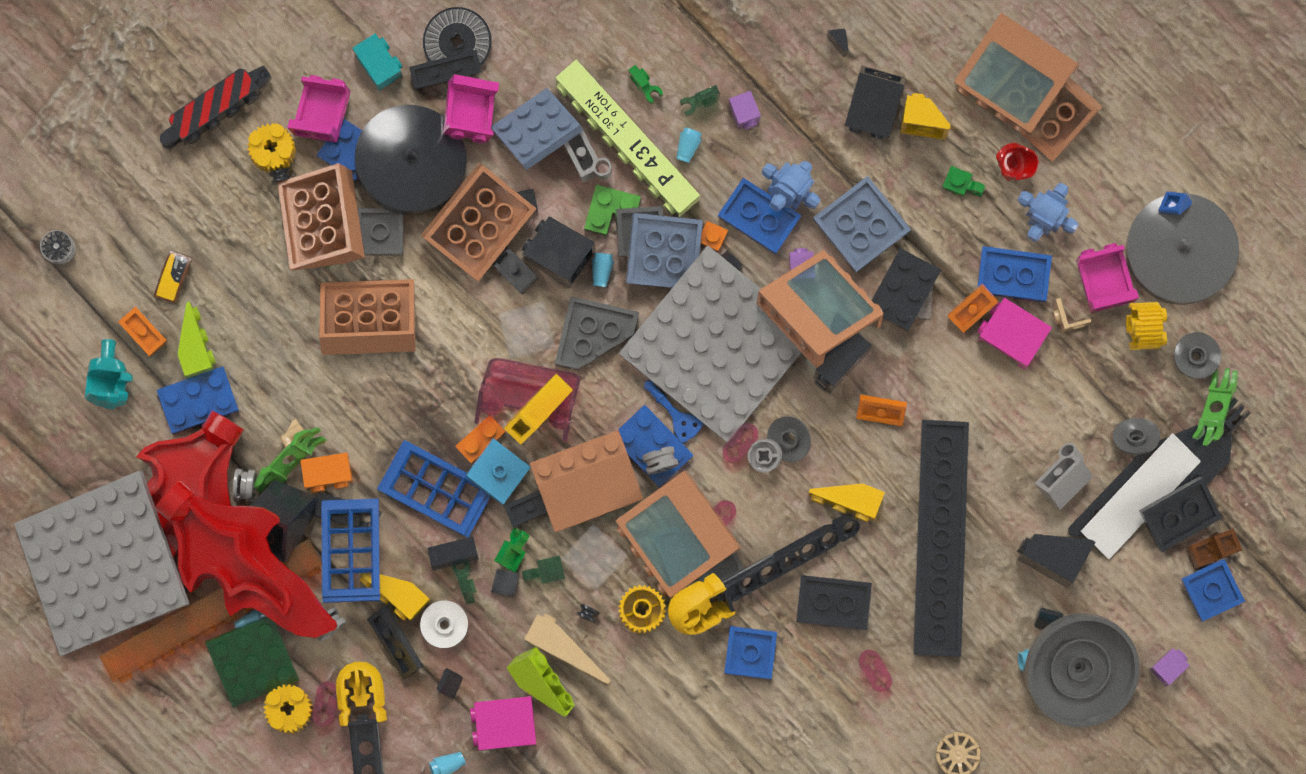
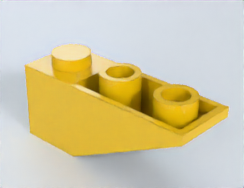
(538, 409)
(854, 498)
(400, 593)

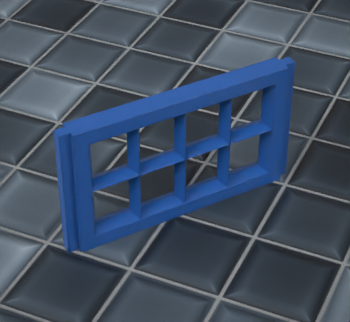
(397, 467)
(351, 594)

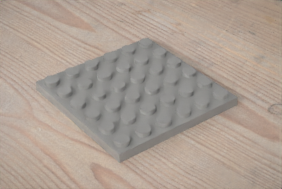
(712, 345)
(101, 563)

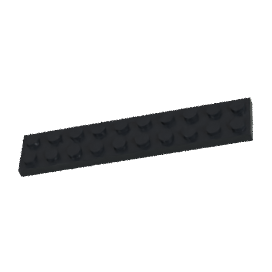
(941, 538)

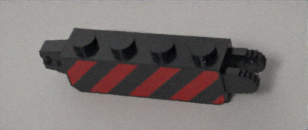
(213, 106)

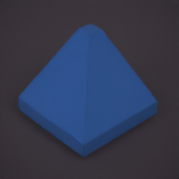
(1174, 203)

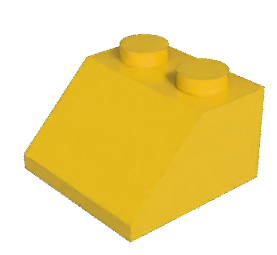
(923, 118)

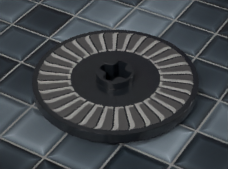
(453, 23)

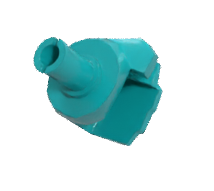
(107, 378)

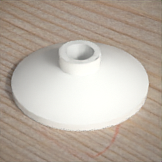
(440, 612)

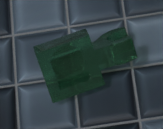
(705, 97)
(548, 570)
(467, 586)

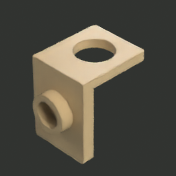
(1060, 318)

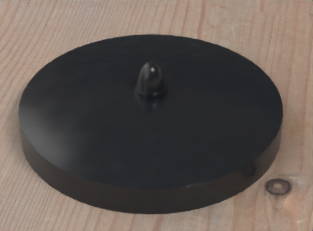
(408, 160)

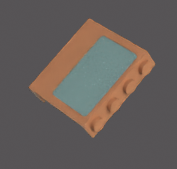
(1015, 74)
(818, 306)
(677, 534)

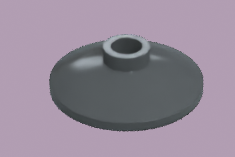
(1204, 346)
(1136, 436)
(791, 449)

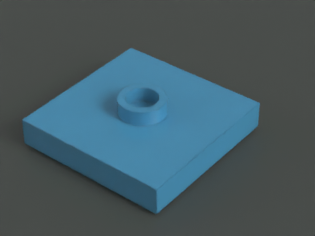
(497, 471)

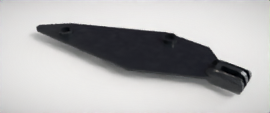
(1212, 458)

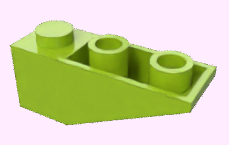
(192, 348)
(537, 678)

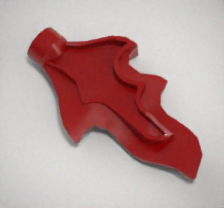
(197, 461)
(234, 550)

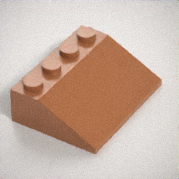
(1063, 120)
(321, 218)
(478, 221)
(367, 317)
(586, 481)

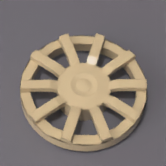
(958, 754)

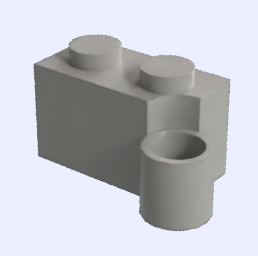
(585, 159)
(1064, 477)

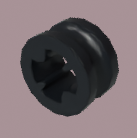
(279, 175)
(588, 613)

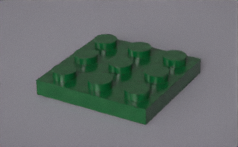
(251, 660)

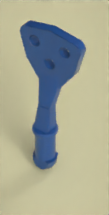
(677, 417)

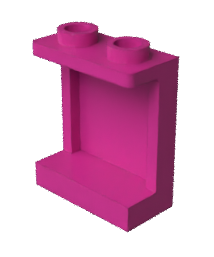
(470, 108)
(320, 109)
(1106, 278)
(1014, 332)
(503, 723)

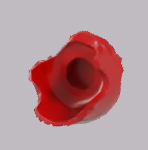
(1017, 162)

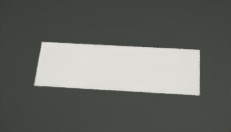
(1152, 481)

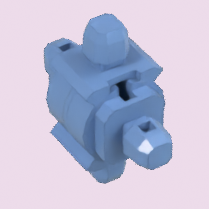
(791, 186)
(1047, 212)

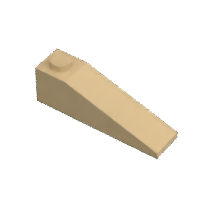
(555, 642)

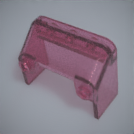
(515, 383)

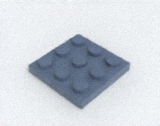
(536, 128)
(861, 224)
(661, 249)

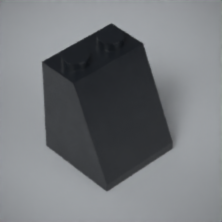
(875, 102)
(558, 251)
(841, 362)
(295, 512)
(1055, 556)

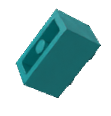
(377, 61)

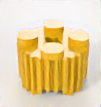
(269, 136)
(1146, 326)
(629, 604)
(276, 702)

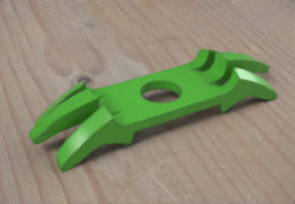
(1216, 395)
(297, 448)

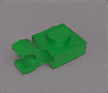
(640, 79)
(959, 182)
(511, 552)

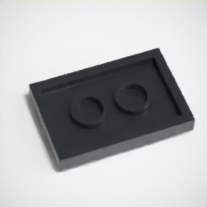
(905, 288)
(1180, 514)
(833, 602)

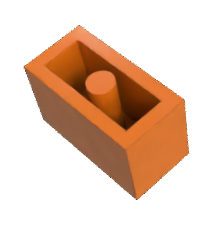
(327, 472)

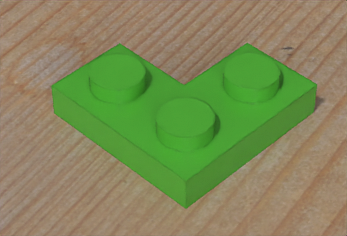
(603, 207)

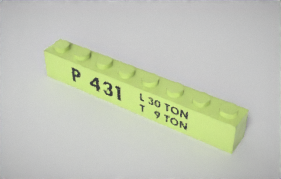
(627, 139)

